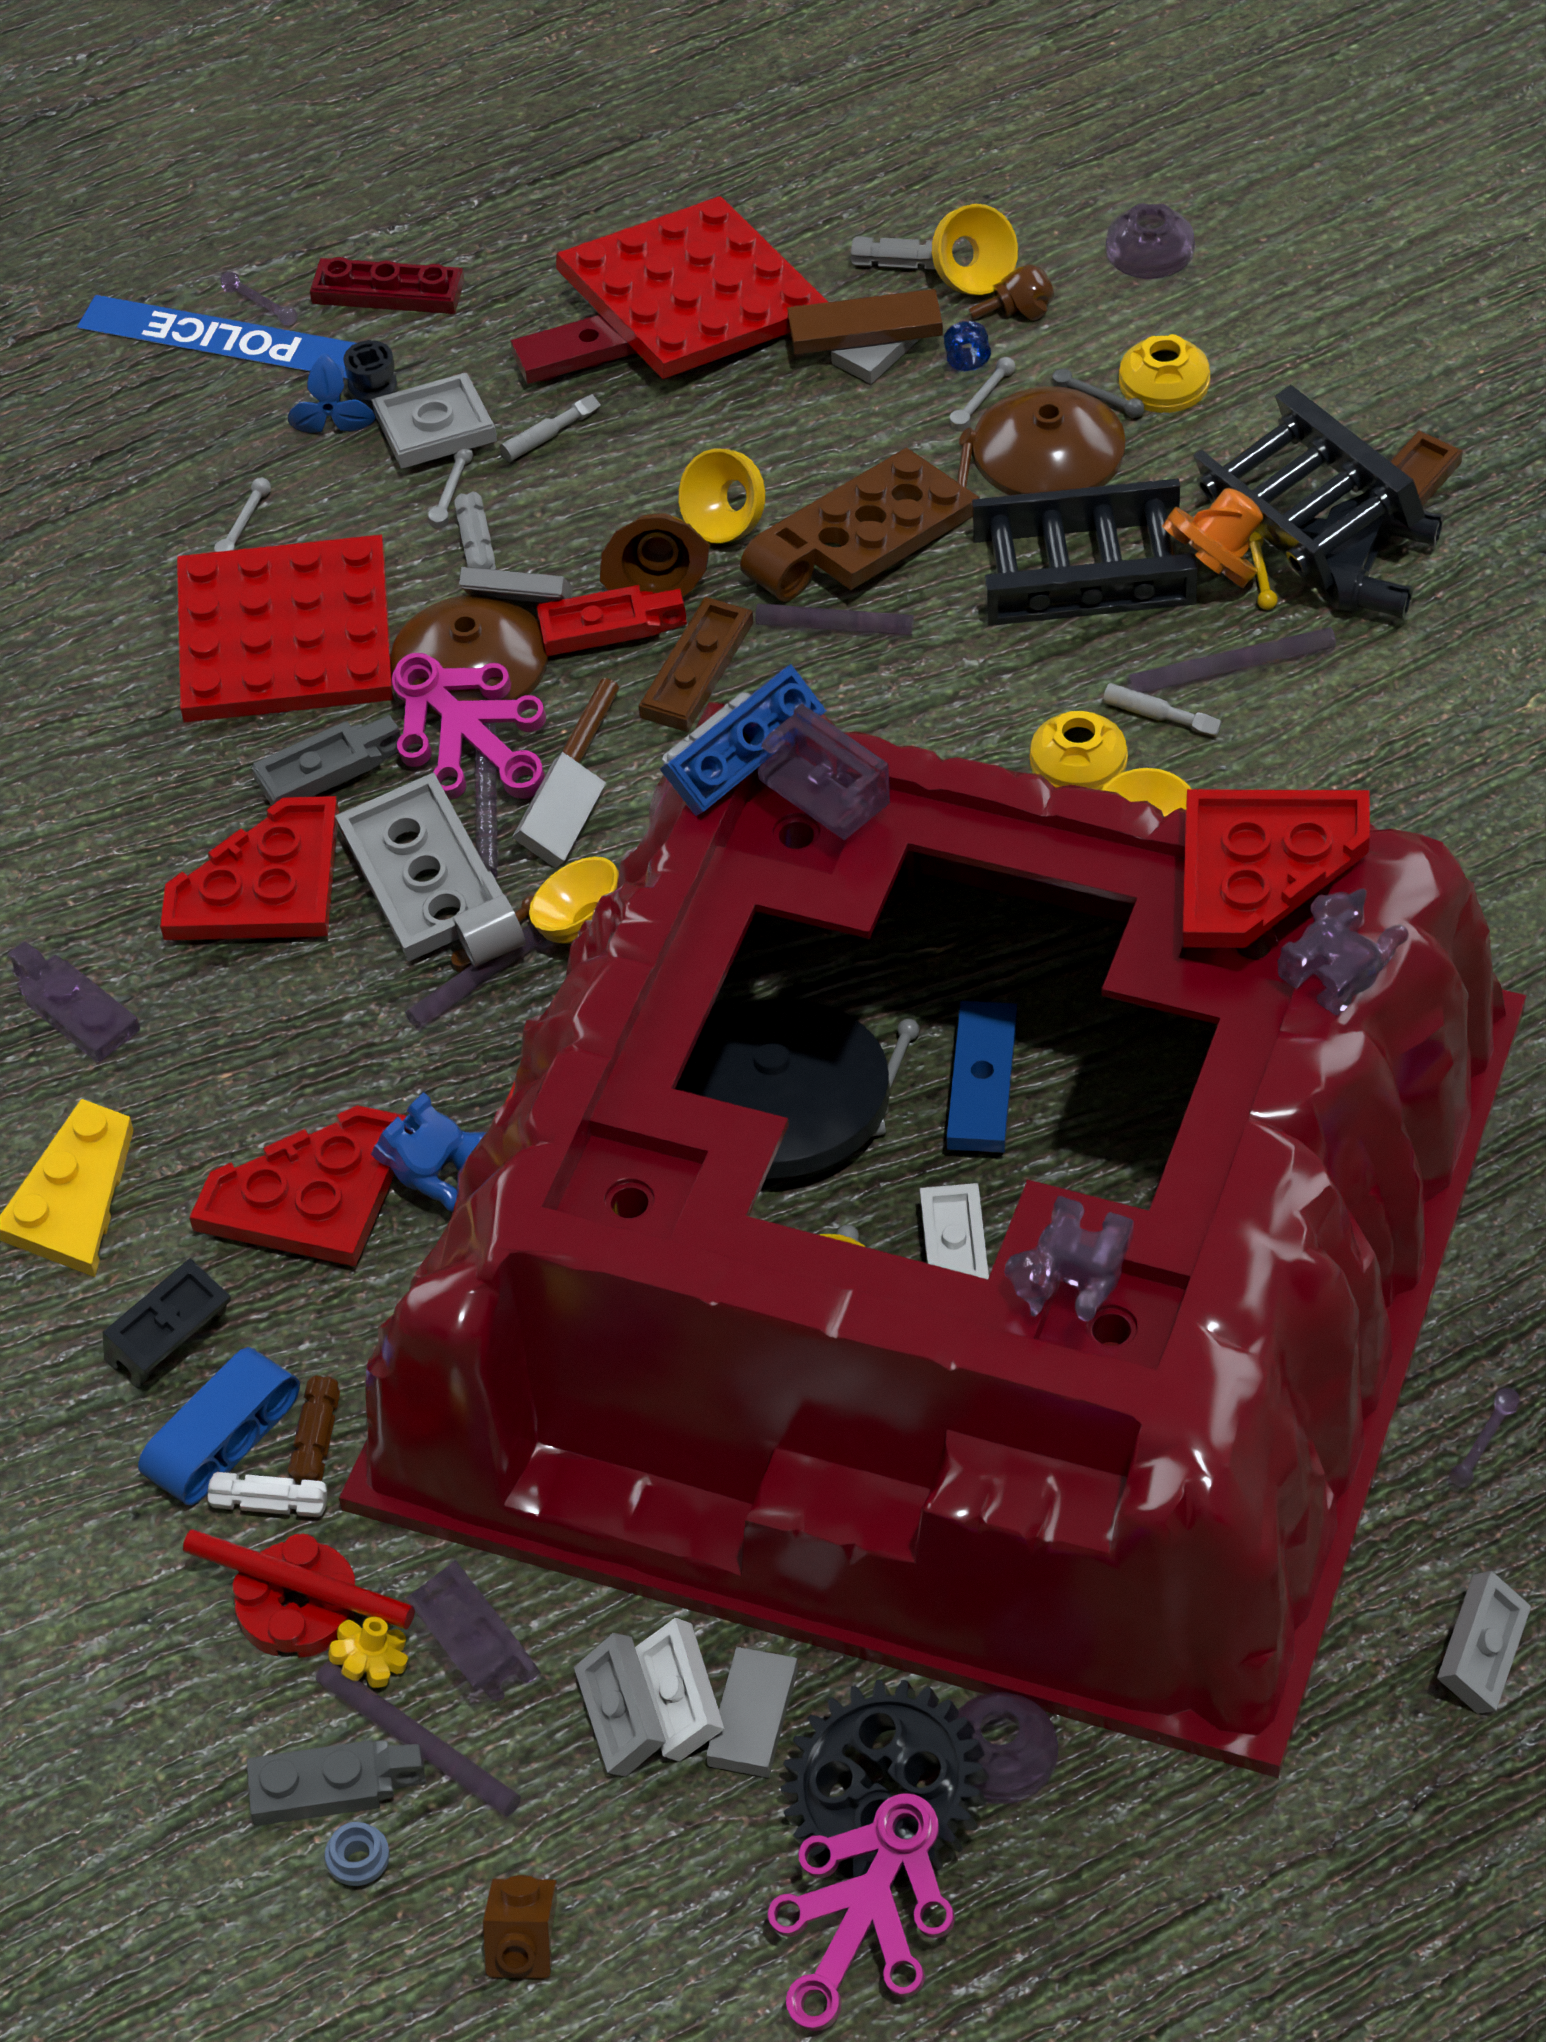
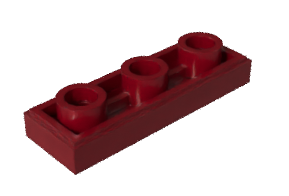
(387, 285)
(568, 349)

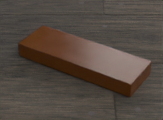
(865, 321)
(696, 664)

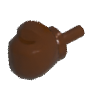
(1021, 291)

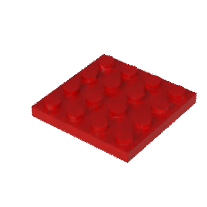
(688, 285)
(283, 628)

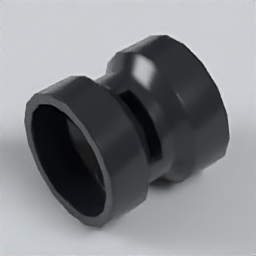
(370, 371)

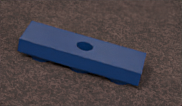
(721, 754)
(982, 1076)

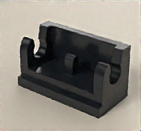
(163, 1320)

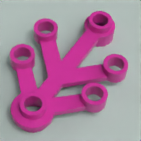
(465, 720)
(867, 1901)

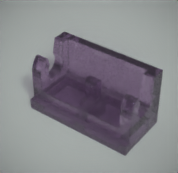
(825, 772)
(471, 1631)

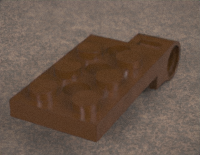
(927, 507)

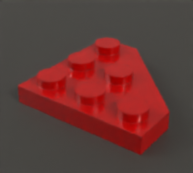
(1264, 856)
(262, 879)
(305, 1192)

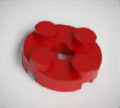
(292, 1628)

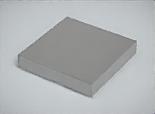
(434, 420)

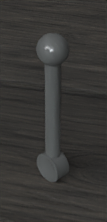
(1063, 378)

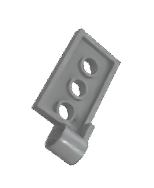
(485, 917)

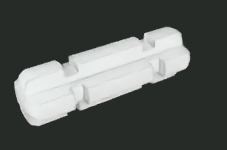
(267, 1494)

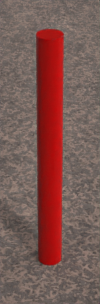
(298, 1579)

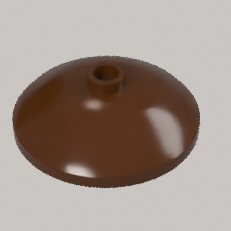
(1048, 441)
(473, 633)

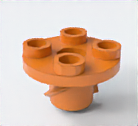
(1220, 534)

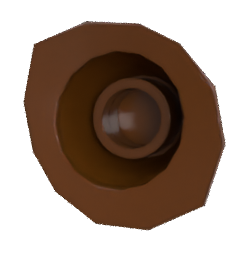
(655, 554)

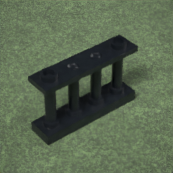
(1328, 445)
(1087, 588)

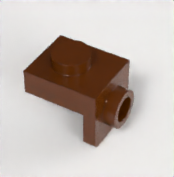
(519, 1927)

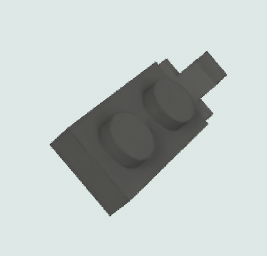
(326, 759)
(330, 1780)

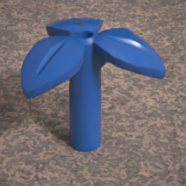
(326, 385)

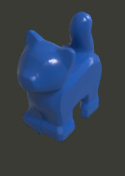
(425, 1152)

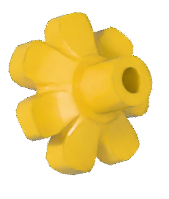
(369, 1651)

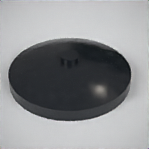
(798, 1065)

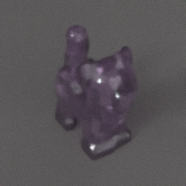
(1336, 952)
(1073, 1256)

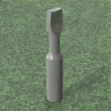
(547, 429)
(1159, 709)

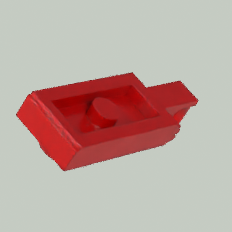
(608, 618)

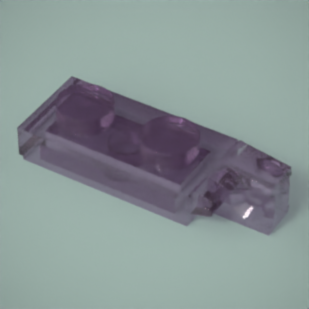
(72, 1002)

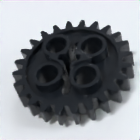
(923, 1740)

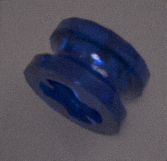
(967, 333)

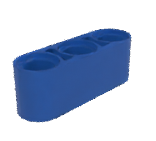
(218, 1425)

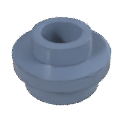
(351, 1839)

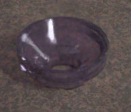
(1147, 251)
(1026, 1762)

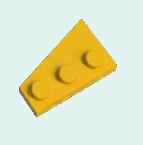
(70, 1189)

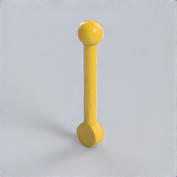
(1266, 598)

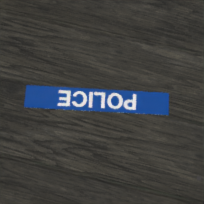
(210, 334)

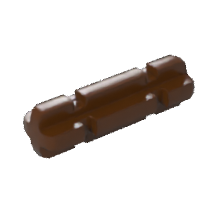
(314, 1429)

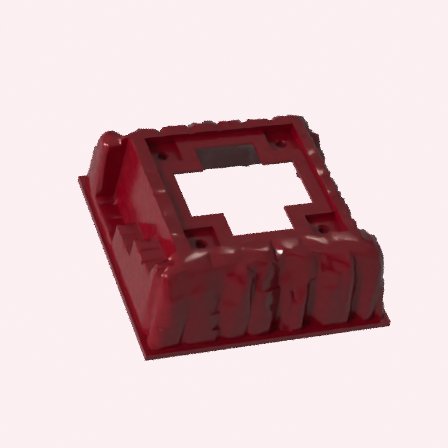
(900, 1441)

